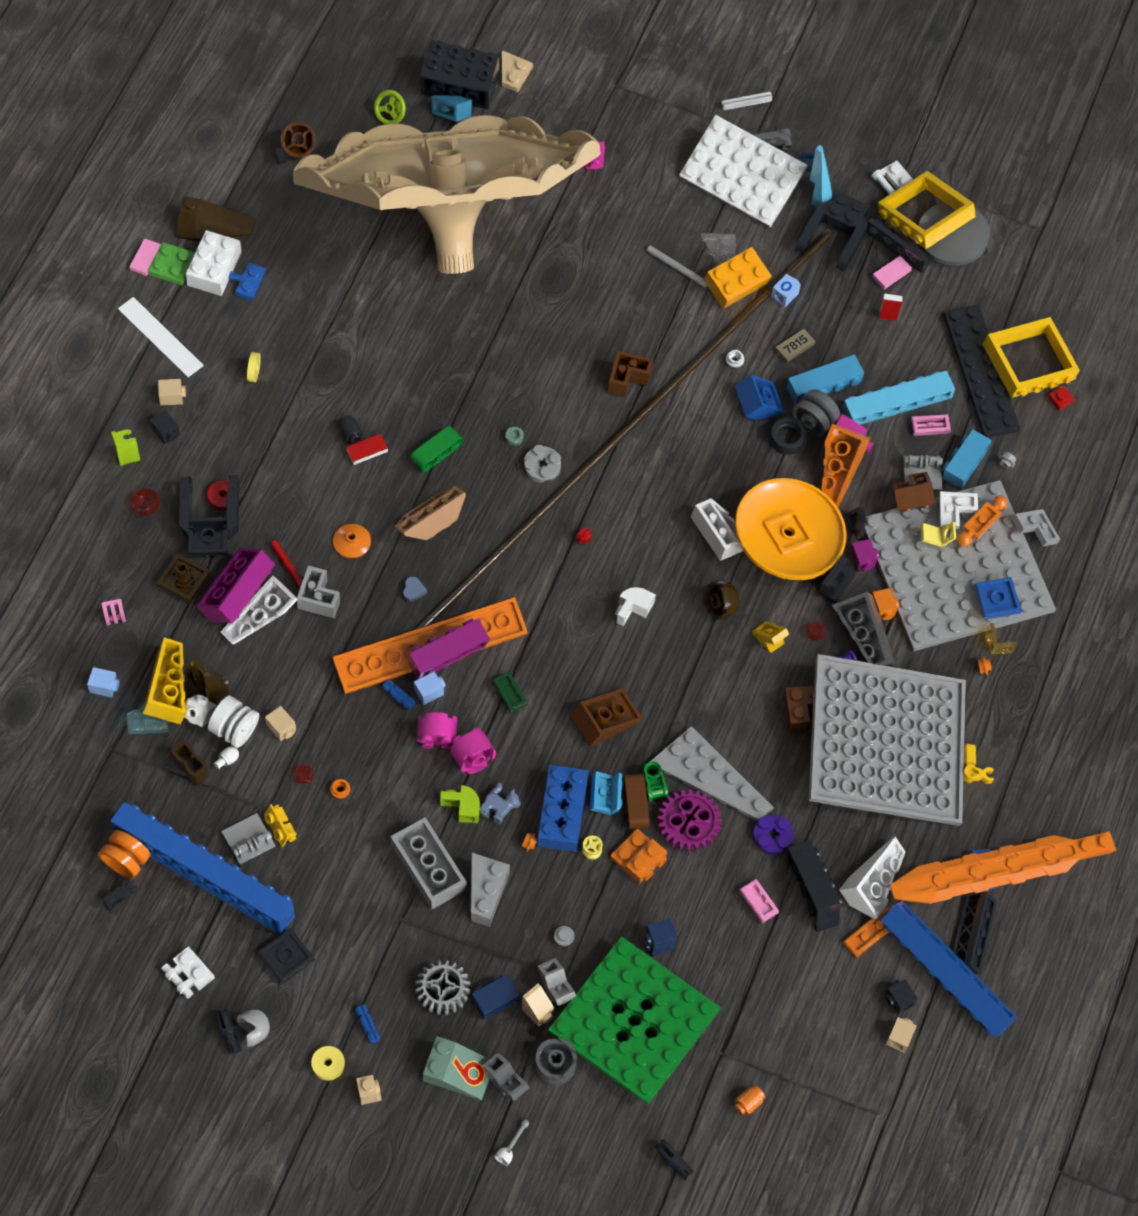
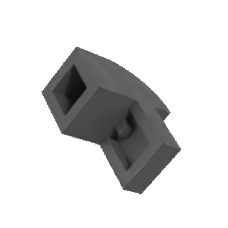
(504, 1077)

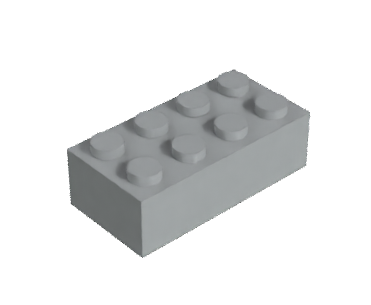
(428, 863)

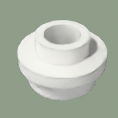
(735, 354)

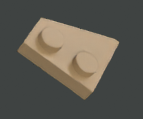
(514, 71)

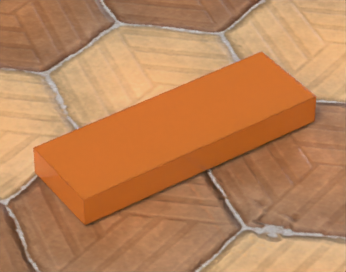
(866, 935)

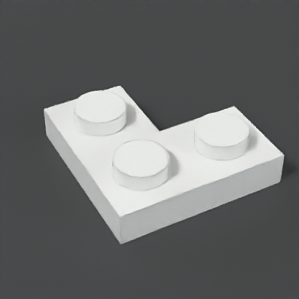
(954, 503)

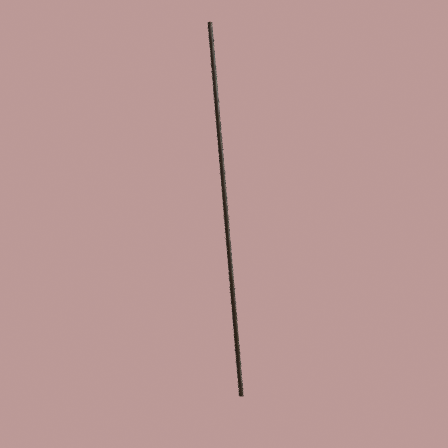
(613, 442)

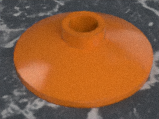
(351, 548)

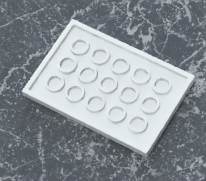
(743, 171)

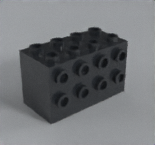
(459, 72)

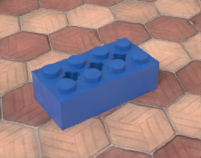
(569, 818)

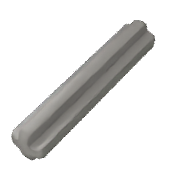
(746, 100)

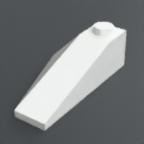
(263, 608)

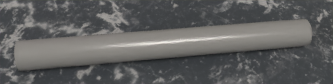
(674, 264)

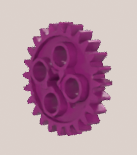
(674, 812)

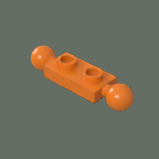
(982, 521)

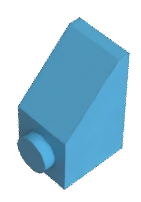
(451, 107)

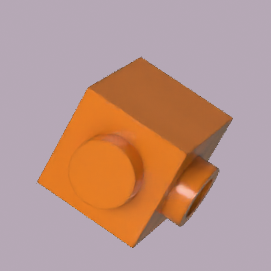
(886, 603)

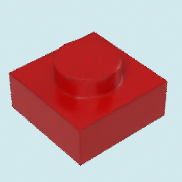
(1061, 398)

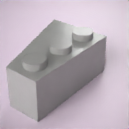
(486, 887)

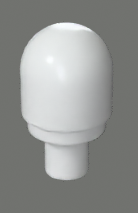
(227, 757)

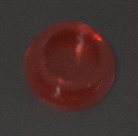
(816, 631)
(304, 774)

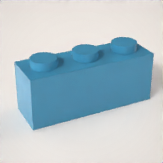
(966, 459)

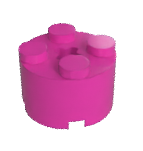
(436, 730)
(472, 751)

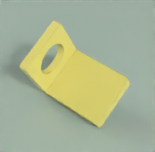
(937, 536)

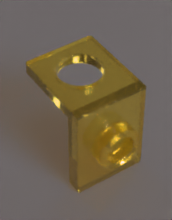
(995, 647)

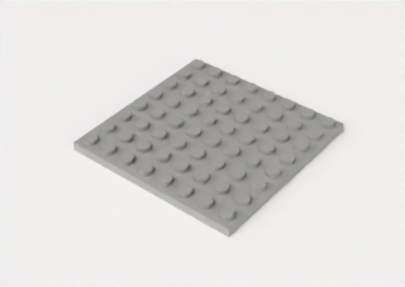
(938, 582)
(887, 740)

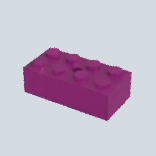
(236, 585)
(448, 649)

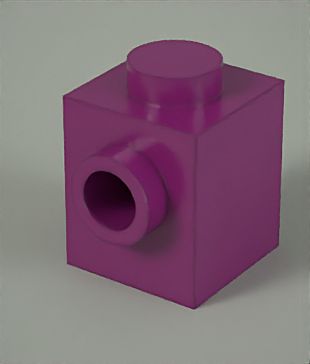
(864, 555)

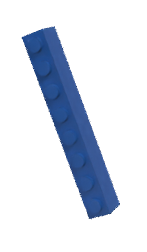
(949, 969)

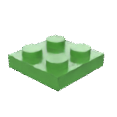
(171, 263)

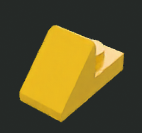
(770, 635)

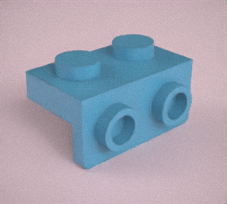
(606, 793)

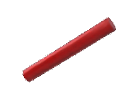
(287, 563)

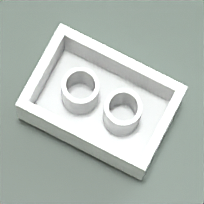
(213, 263)

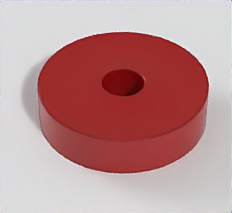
(214, 492)

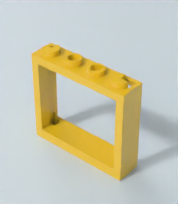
(964, 209)
(1044, 326)

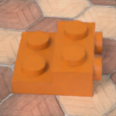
(639, 856)

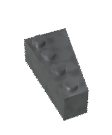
(866, 628)

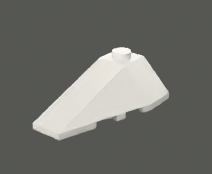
(871, 882)

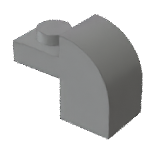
(556, 982)

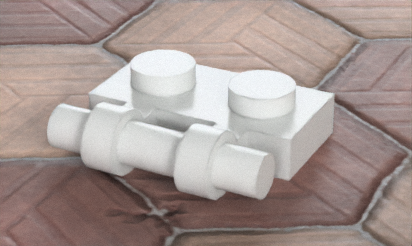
(192, 968)

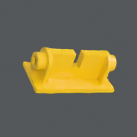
(275, 818)

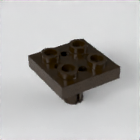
(183, 578)

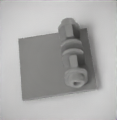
(925, 463)
(248, 838)

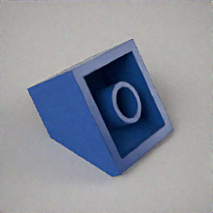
(758, 398)

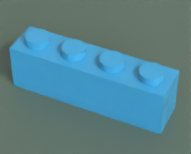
(826, 378)

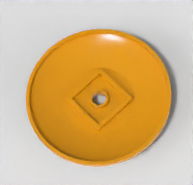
(794, 507)

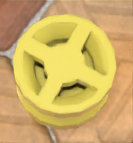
(594, 843)

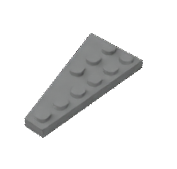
(704, 769)

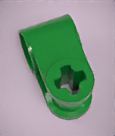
(655, 785)

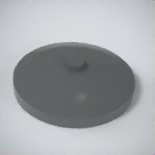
(961, 245)

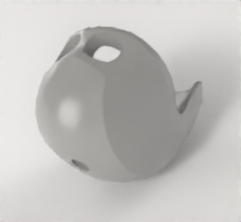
(256, 1024)

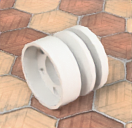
(233, 721)

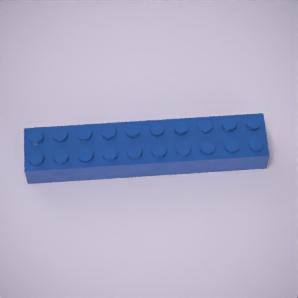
(206, 870)

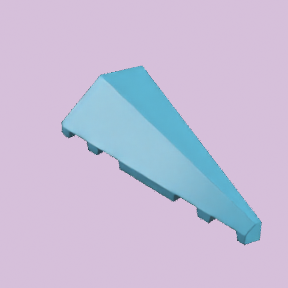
(821, 178)

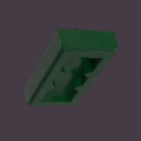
(509, 692)

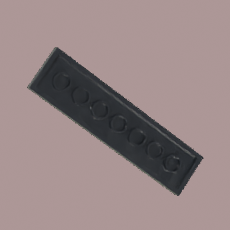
(982, 380)

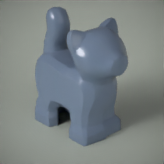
(499, 806)

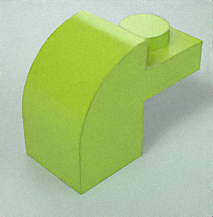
(466, 801)

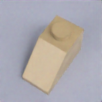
(537, 1005)

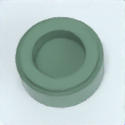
(514, 436)

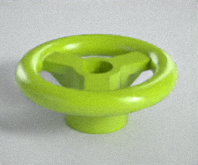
(397, 107)

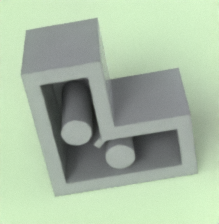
(315, 597)

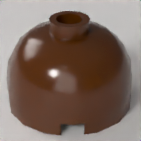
(298, 139)

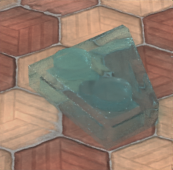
(144, 724)

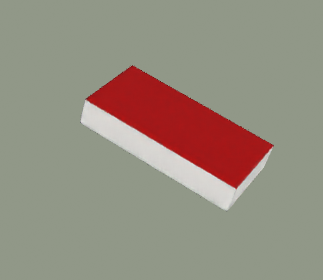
(890, 307)
(366, 449)

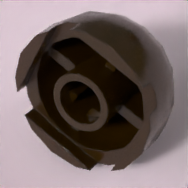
(722, 600)

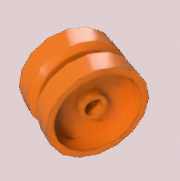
(124, 854)

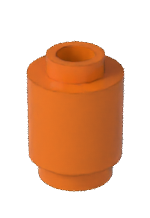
(749, 1100)

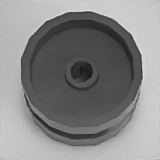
(816, 412)

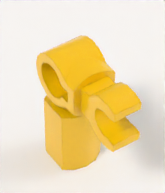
(971, 772)

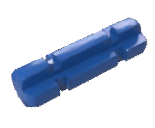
(398, 694)
(367, 1024)

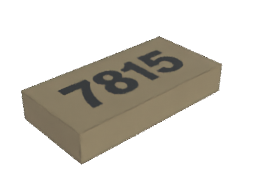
(795, 345)

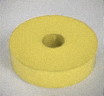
(253, 367)
(328, 1072)

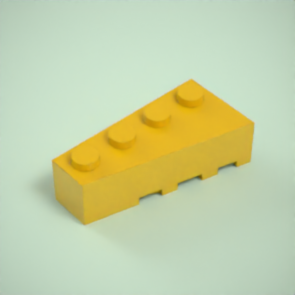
(166, 688)

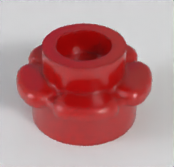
(584, 536)

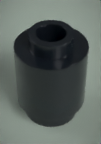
(350, 429)

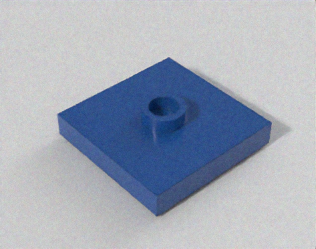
(997, 598)

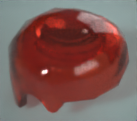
(145, 502)

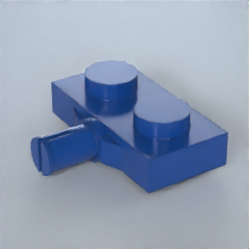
(248, 281)

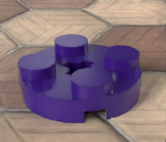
(765, 841)

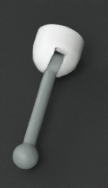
(504, 1155)

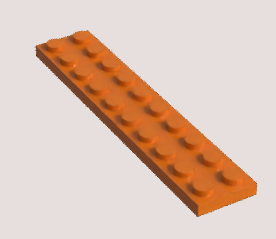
(389, 657)

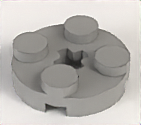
(539, 454)

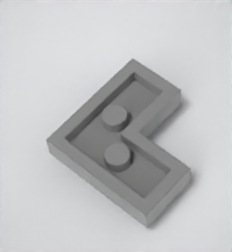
(1039, 523)

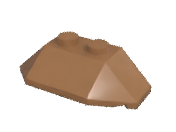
(432, 515)

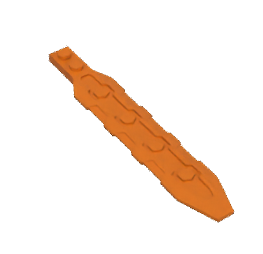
(999, 867)

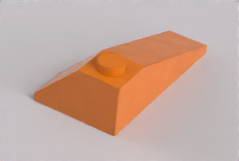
(842, 457)

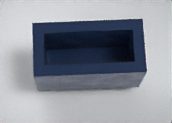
(660, 937)
(495, 996)

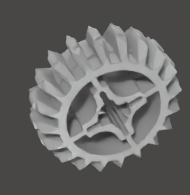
(435, 985)

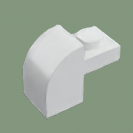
(634, 600)

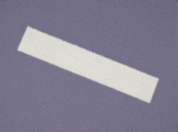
(160, 337)

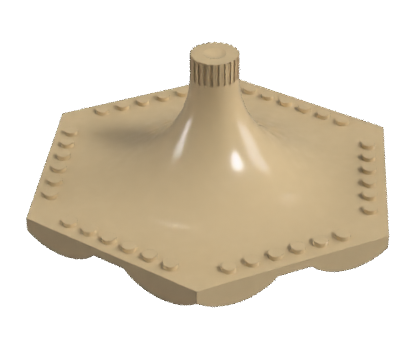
(447, 172)

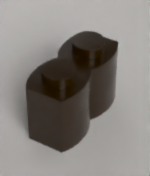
(190, 762)

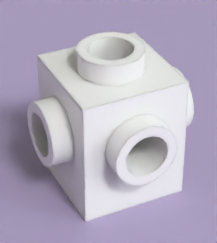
(199, 710)

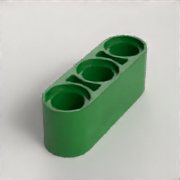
(436, 449)

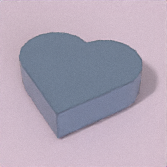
(413, 589)

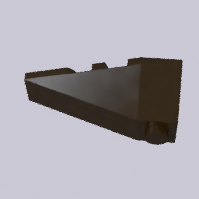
(200, 215)
(207, 681)

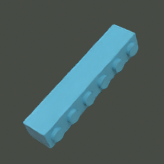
(899, 398)

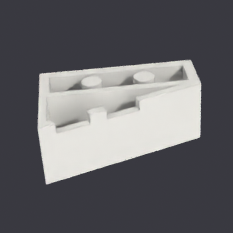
(717, 528)

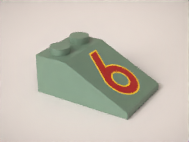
(456, 1069)

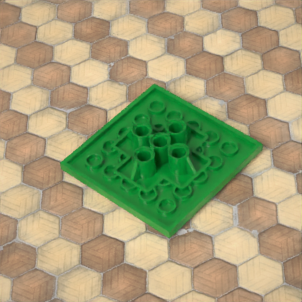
(626, 982)

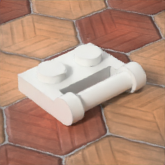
(895, 174)

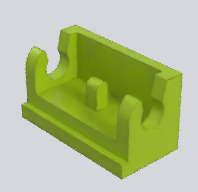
(125, 449)

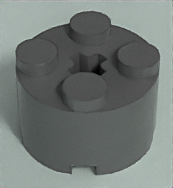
(556, 1072)

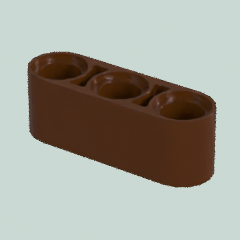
(636, 801)

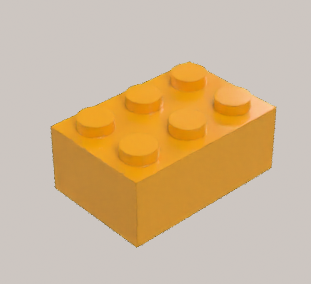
(737, 277)

